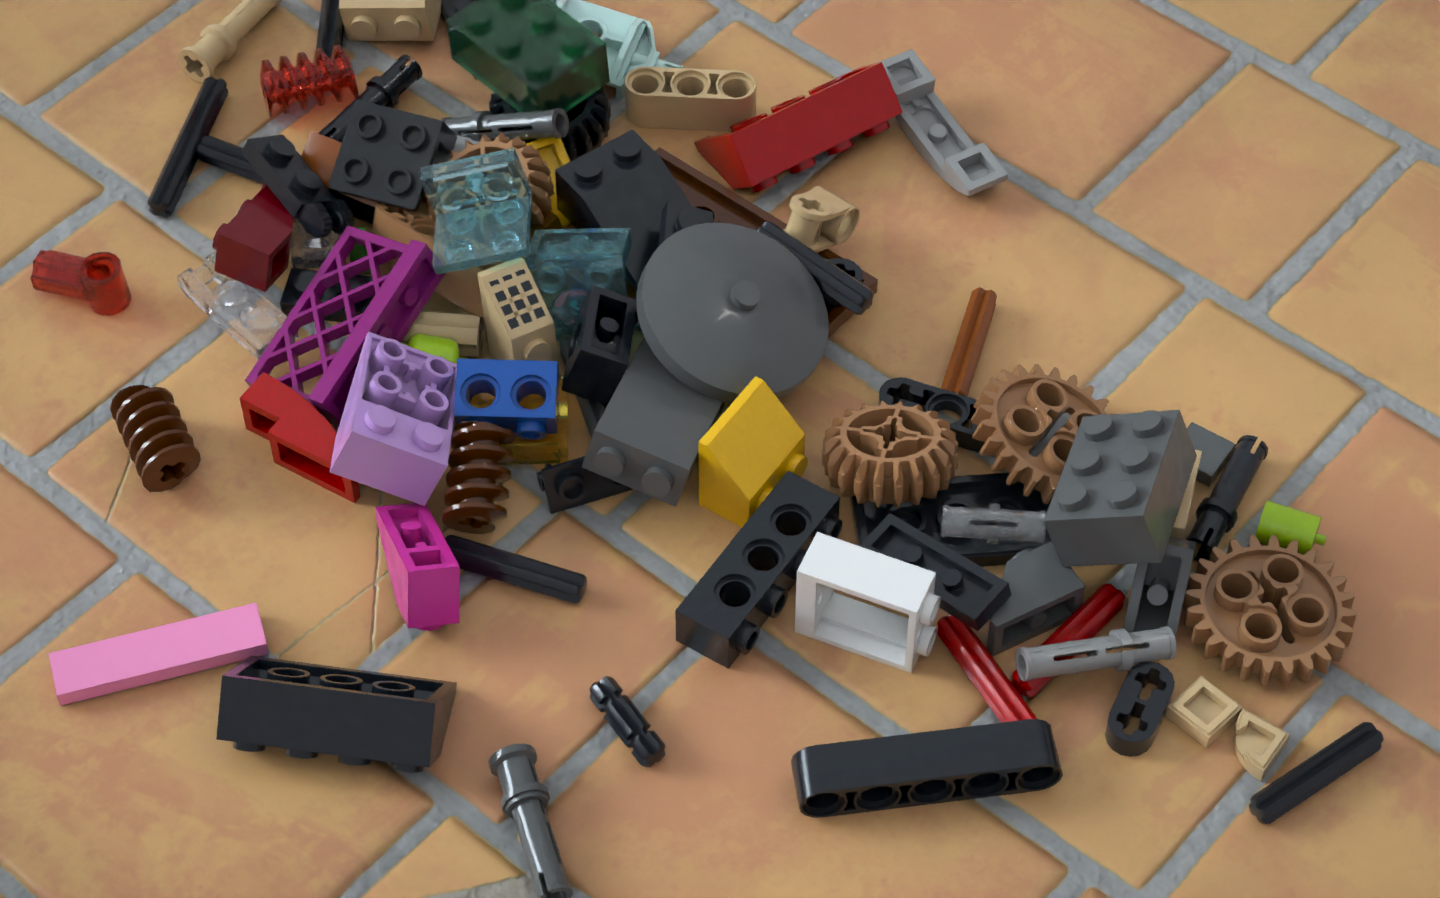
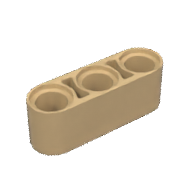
(689, 98)

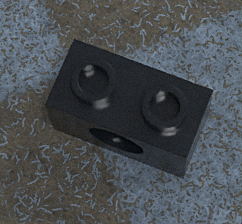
(599, 345)

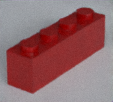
(803, 129)

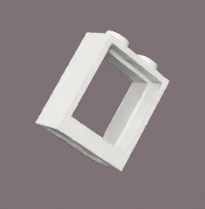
(857, 625)

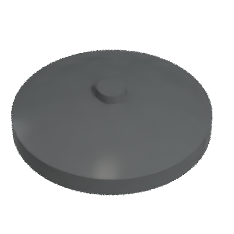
(731, 308)

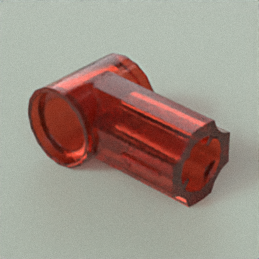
(91, 279)

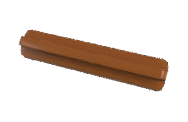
(970, 341)

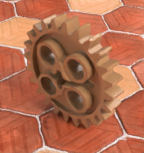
(1020, 412)
(1269, 610)

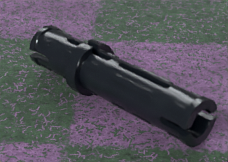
(380, 90)
(1218, 512)

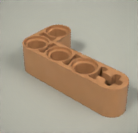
(405, 225)

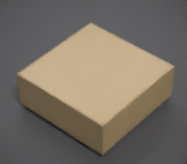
(1203, 711)

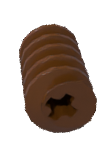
(155, 436)
(475, 477)

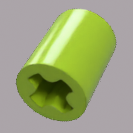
(1289, 525)

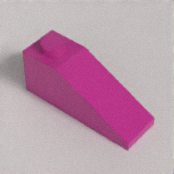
(419, 566)

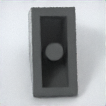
(1160, 589)
(1040, 598)

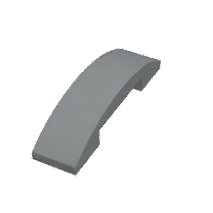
(936, 131)

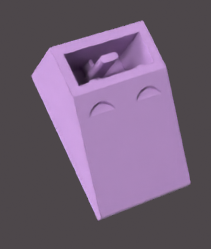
(397, 420)

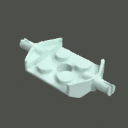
(627, 39)

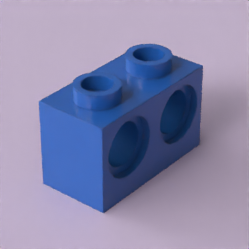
(509, 383)

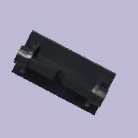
(571, 485)

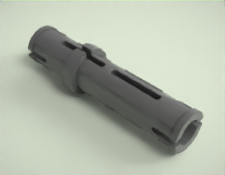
(531, 125)

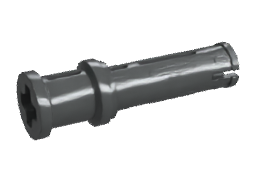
(526, 803)

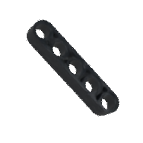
(925, 768)

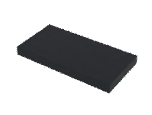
(962, 492)

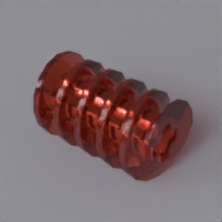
(307, 79)

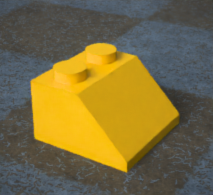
(748, 453)

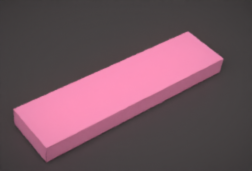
(157, 654)

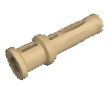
(220, 40)

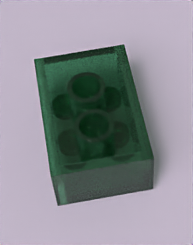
(528, 53)

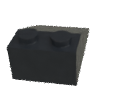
(619, 188)

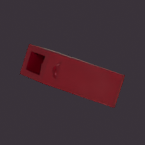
(255, 242)

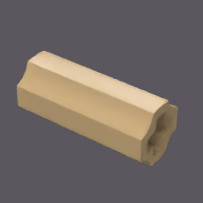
(462, 327)

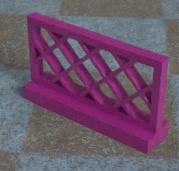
(390, 314)

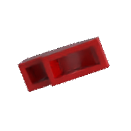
(296, 432)

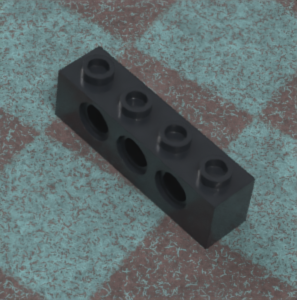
(706, 615)

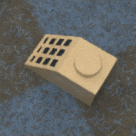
(516, 314)

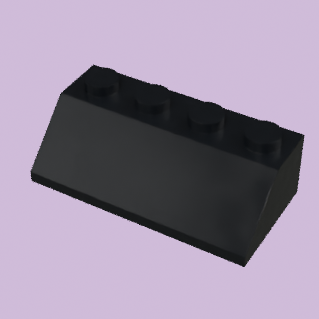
(335, 713)

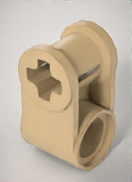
(821, 219)

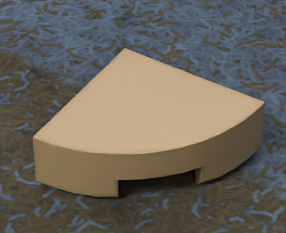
(1257, 743)

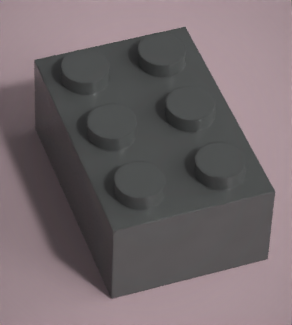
(1121, 489)

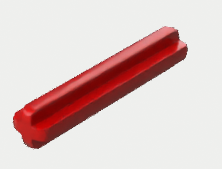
(1080, 625)
(983, 670)

